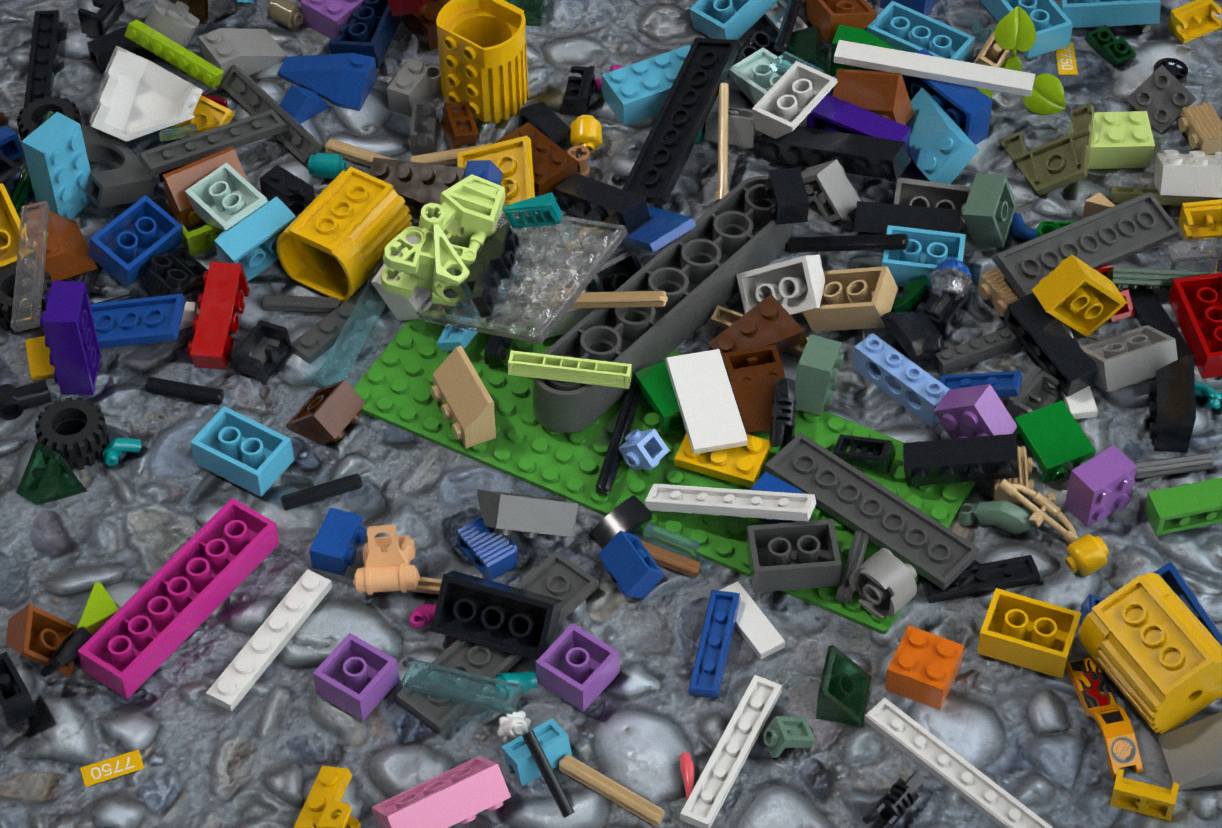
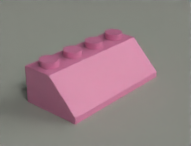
(446, 798)

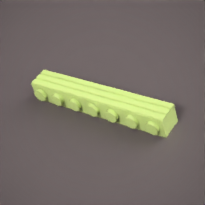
(569, 369)

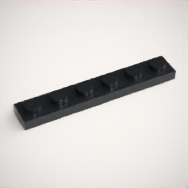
(42, 55)

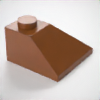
(38, 635)

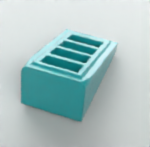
(539, 203)

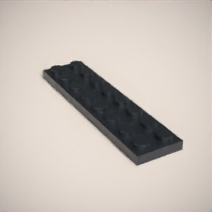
(681, 119)

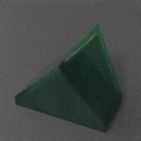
(48, 477)

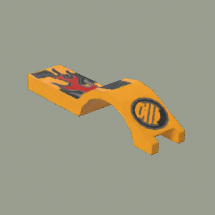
(1112, 719)

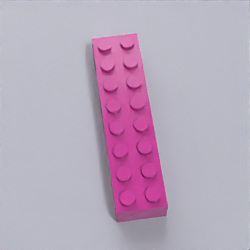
(178, 598)

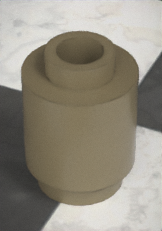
(285, 13)

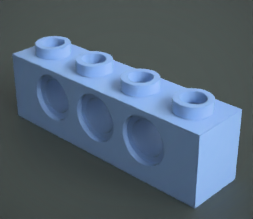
(899, 377)

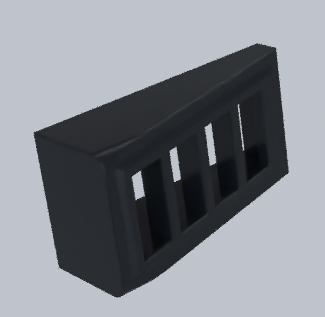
(880, 460)
(66, 651)

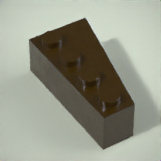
(416, 181)

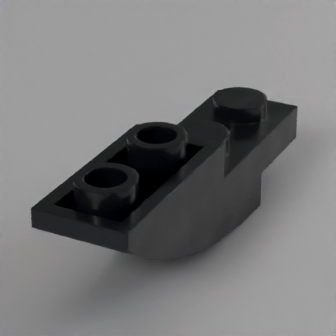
(492, 266)

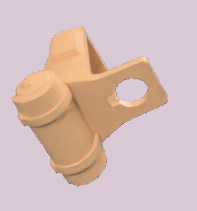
(387, 563)

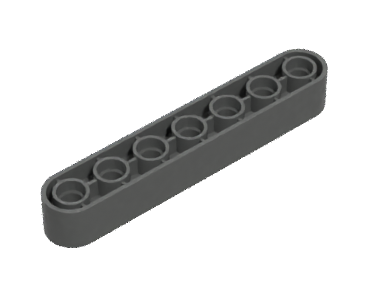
(695, 274)

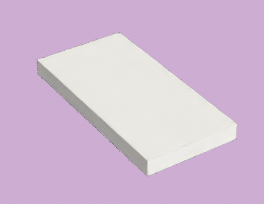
(706, 401)

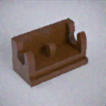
(459, 125)

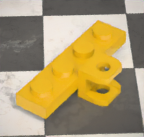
(324, 804)

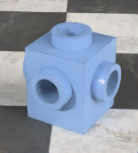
(643, 449)

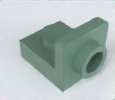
(787, 733)

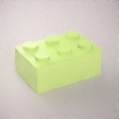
(1120, 140)

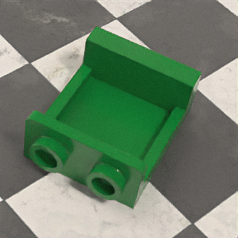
(658, 390)
(1054, 440)

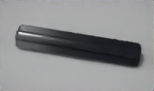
(184, 390)
(321, 492)

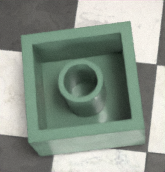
(989, 209)
(817, 374)

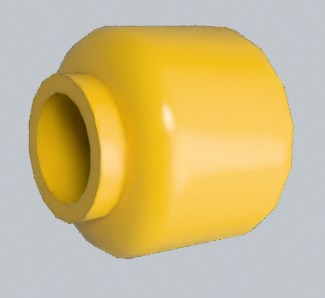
(586, 132)
(1087, 555)

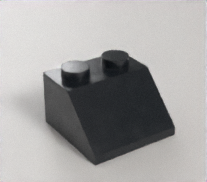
(615, 272)

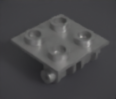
(1161, 98)

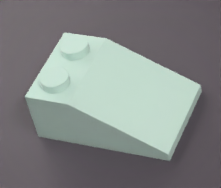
(754, 74)
(224, 198)

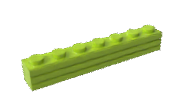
(174, 53)

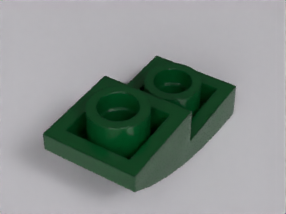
(1108, 46)
(913, 294)

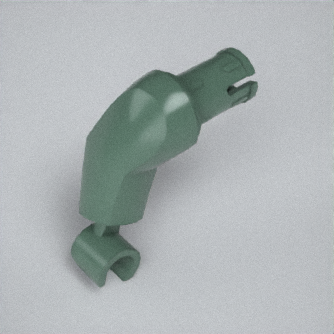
(998, 513)

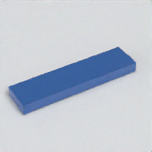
(714, 644)

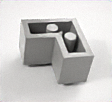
(830, 190)

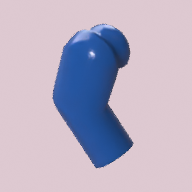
(1019, 229)

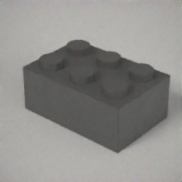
(793, 556)

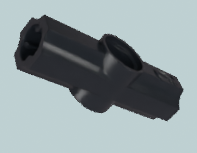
(15, 400)

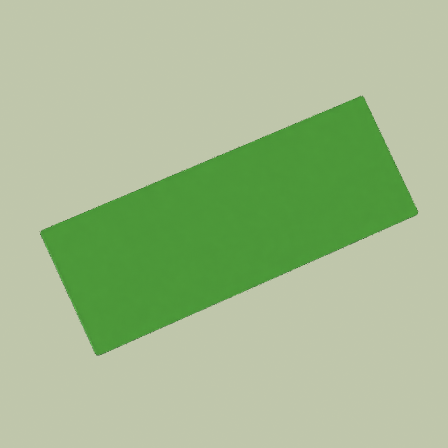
(570, 463)

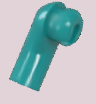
(1206, 391)
(118, 447)

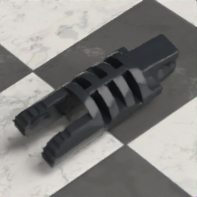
(783, 413)
(896, 801)

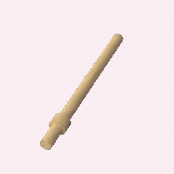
(723, 110)

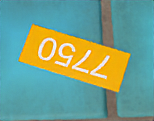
(1066, 60)
(112, 768)

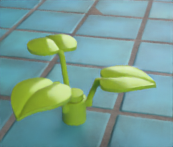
(1018, 33)

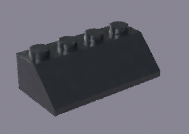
(496, 615)

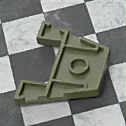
(1057, 161)

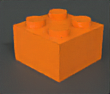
(924, 667)

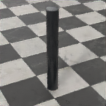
(548, 773)

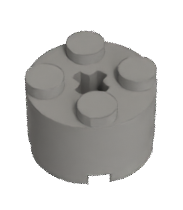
(172, 21)
(884, 584)

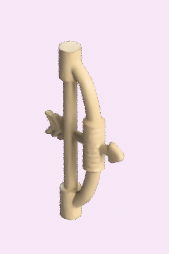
(1045, 503)

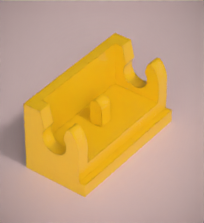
(1194, 20)
(1201, 219)
(1143, 797)

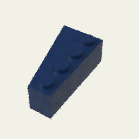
(368, 31)

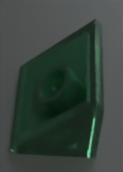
(810, 46)
(842, 690)

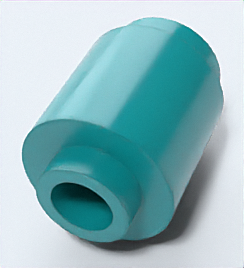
(326, 165)

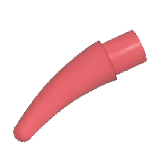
(688, 772)

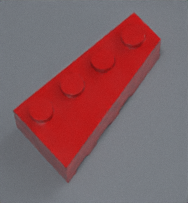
(218, 315)

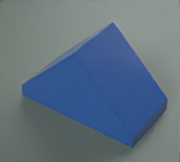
(303, 103)

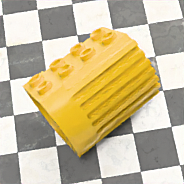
(483, 57)
(343, 234)
(1154, 651)

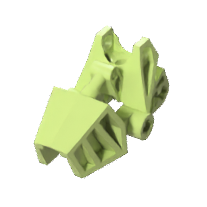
(447, 241)

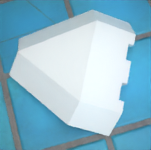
(141, 97)

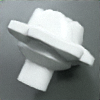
(513, 726)

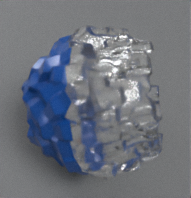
(951, 277)

